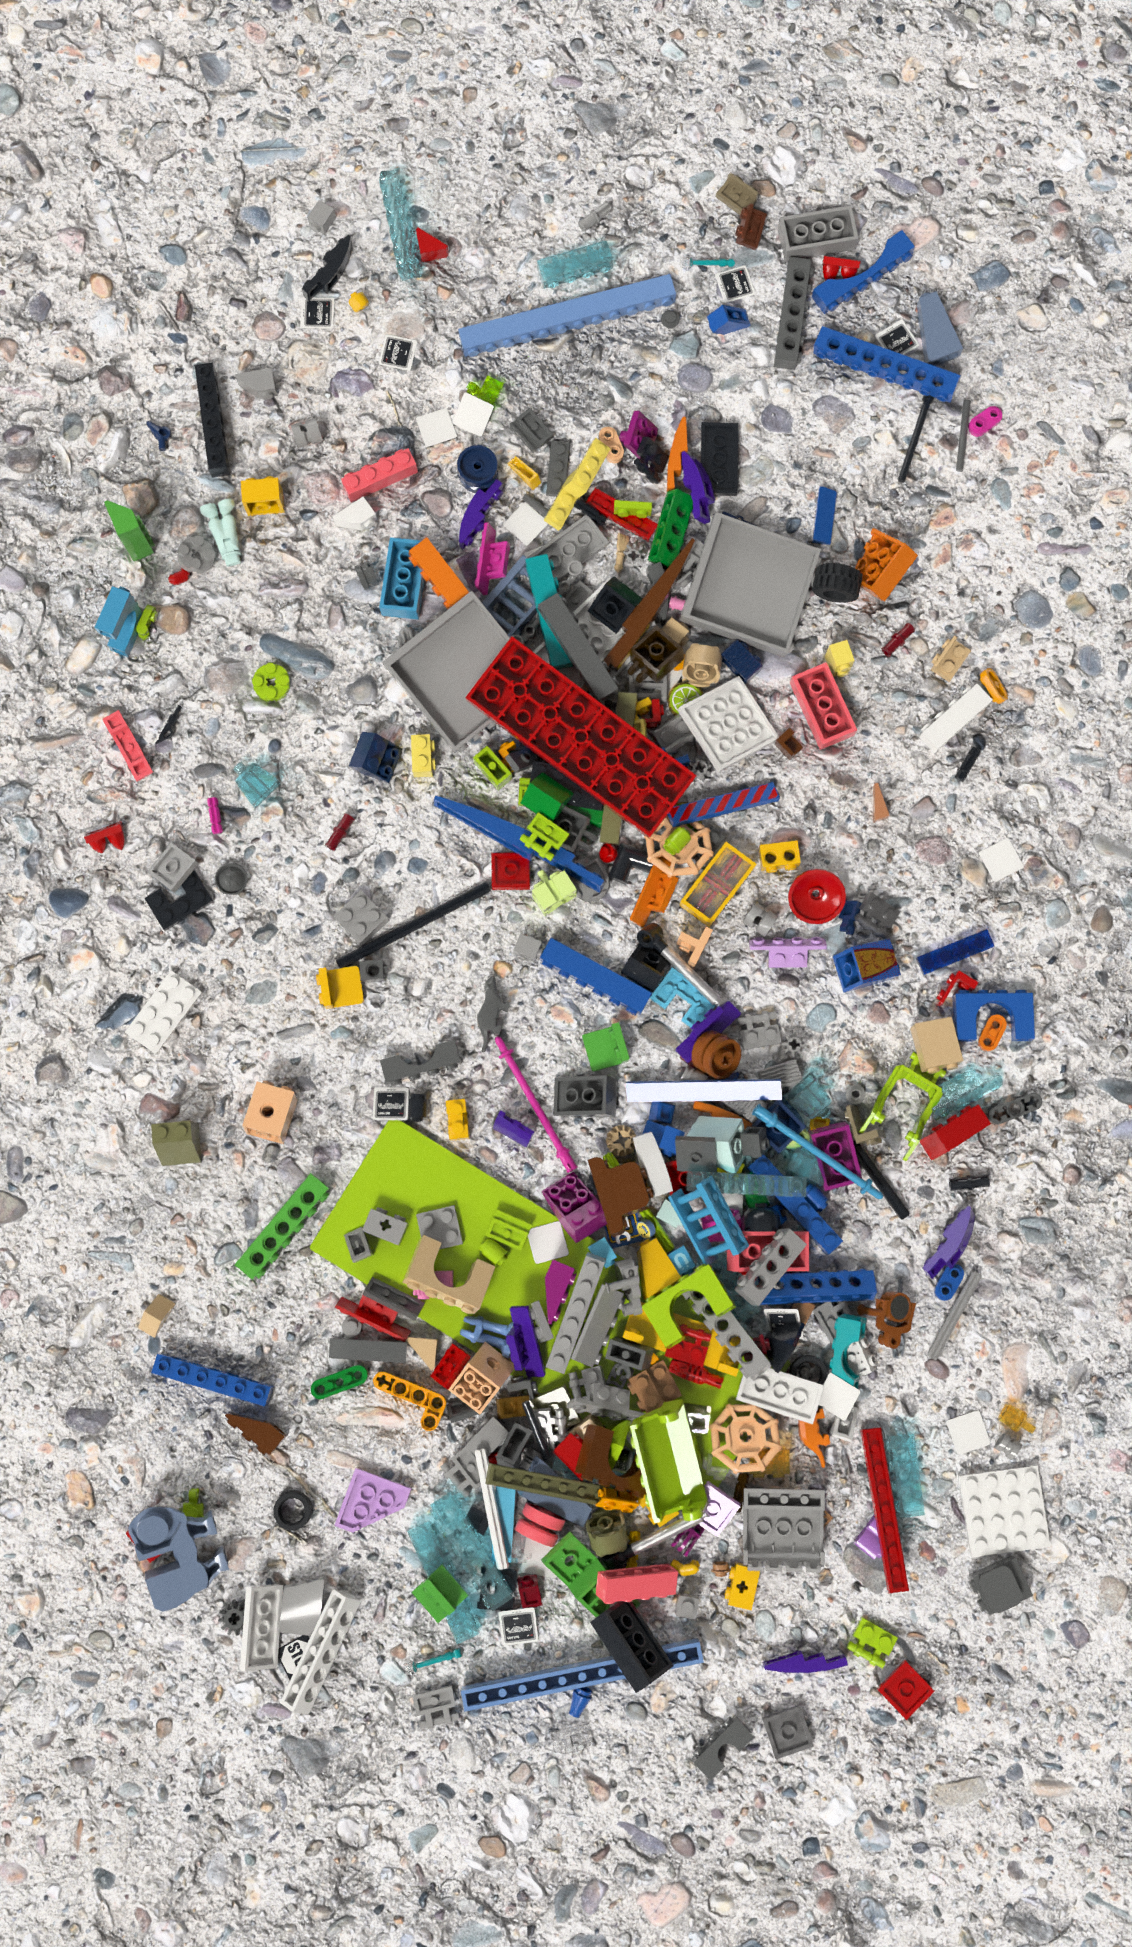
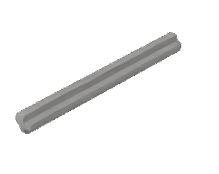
(954, 1315)

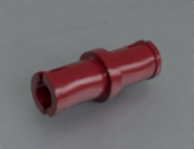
(898, 639)
(339, 832)

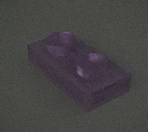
(468, 568)

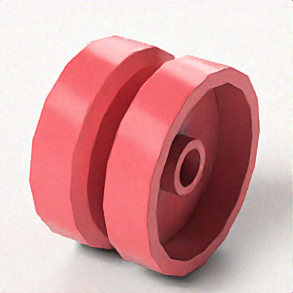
(540, 1526)

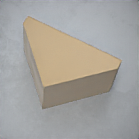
(156, 1315)
(426, 1349)

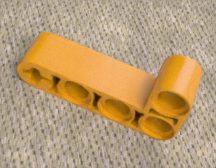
(411, 1387)

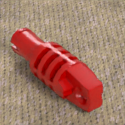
(694, 1373)

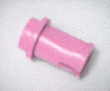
(676, 603)

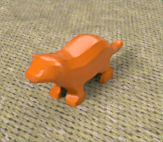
(811, 1437)

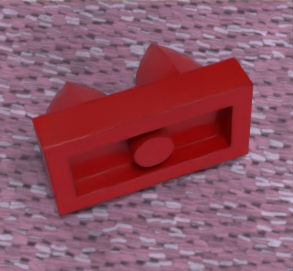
(831, 267)
(114, 834)

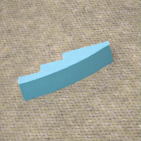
(506, 1508)

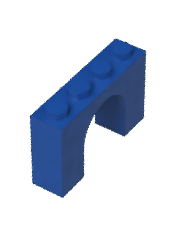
(1017, 1004)

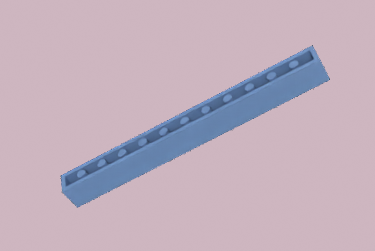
(567, 315)
(565, 1677)

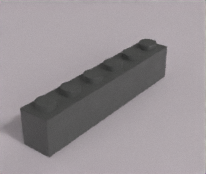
(577, 648)

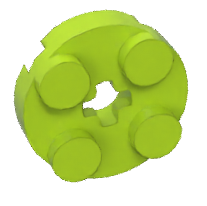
(261, 678)

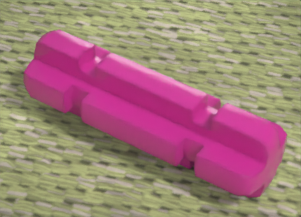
(214, 813)

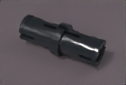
(969, 1182)

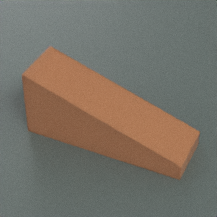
(879, 807)

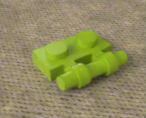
(548, 832)
(874, 1636)

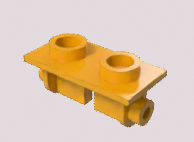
(610, 1501)

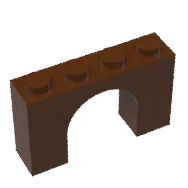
(594, 1463)

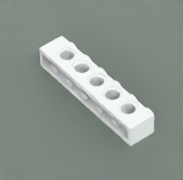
(320, 1652)

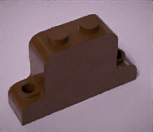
(620, 1191)

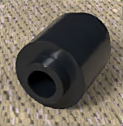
(417, 1107)

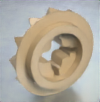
(613, 1135)

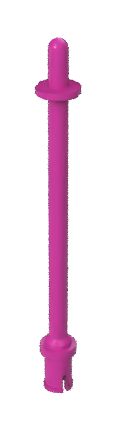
(562, 1152)

